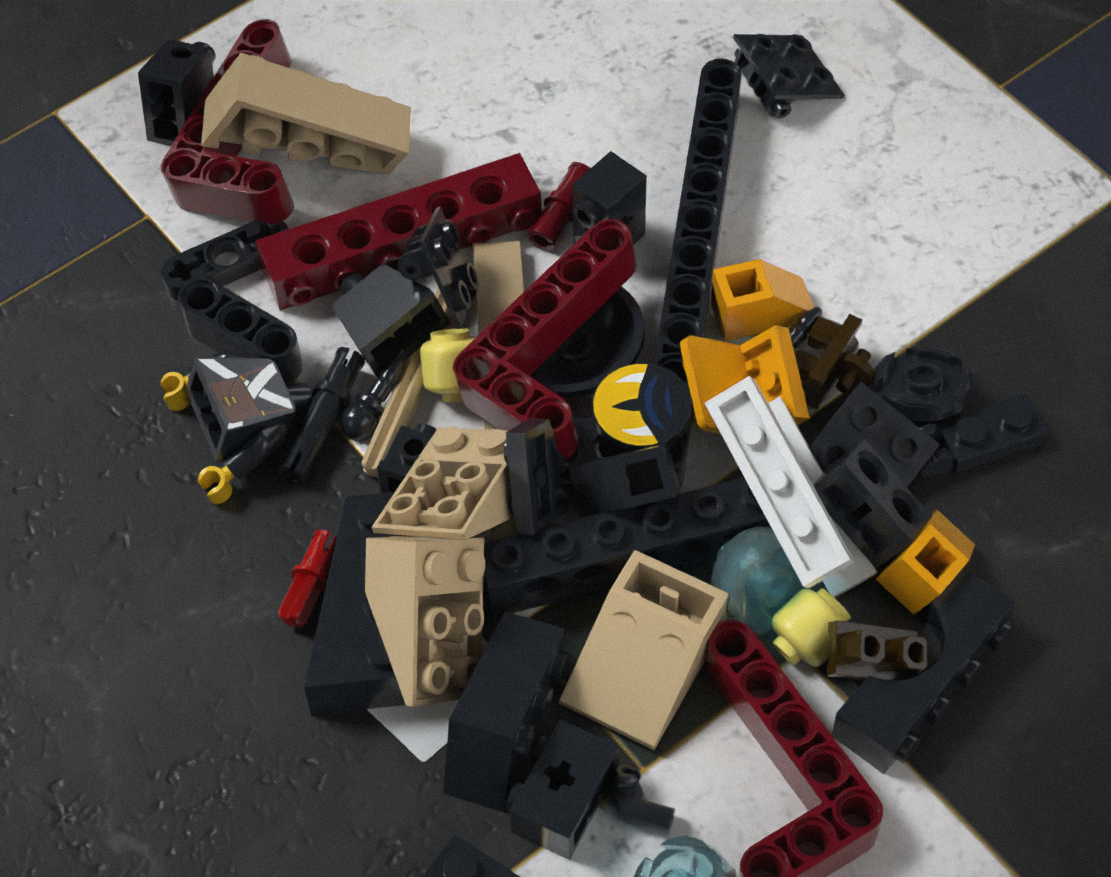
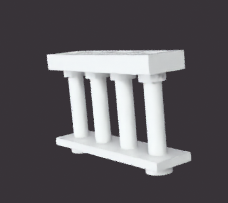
(782, 479)

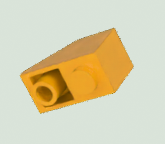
(756, 297)
(927, 564)

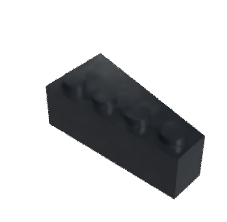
(348, 655)

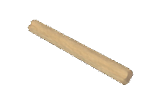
(400, 406)

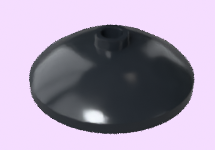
(605, 340)

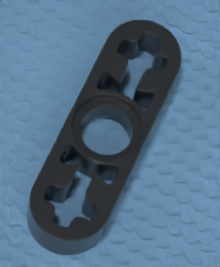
(233, 241)

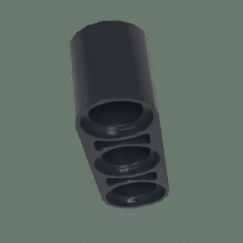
(238, 326)

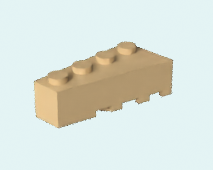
(306, 116)

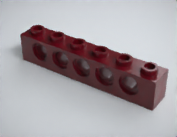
(322, 253)

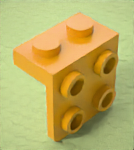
(718, 365)

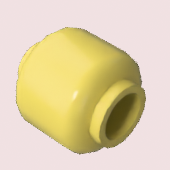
(438, 360)
(804, 626)

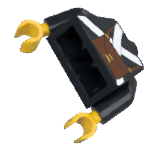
(240, 409)

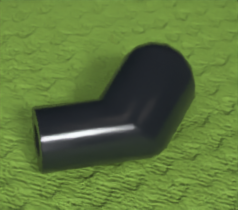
(632, 804)

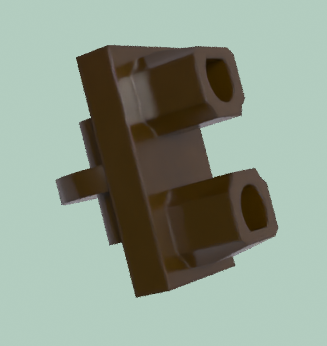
(837, 362)
(875, 651)

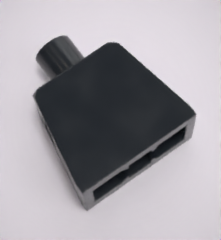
(173, 86)
(388, 315)

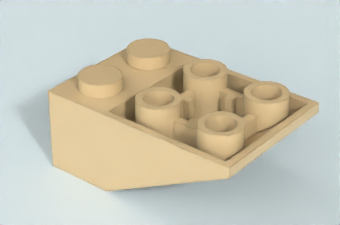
(452, 488)
(428, 611)
(644, 649)

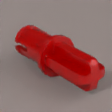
(308, 581)

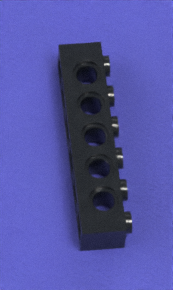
(593, 550)

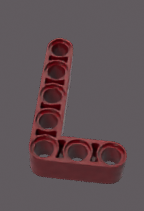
(216, 178)
(498, 363)
(795, 761)

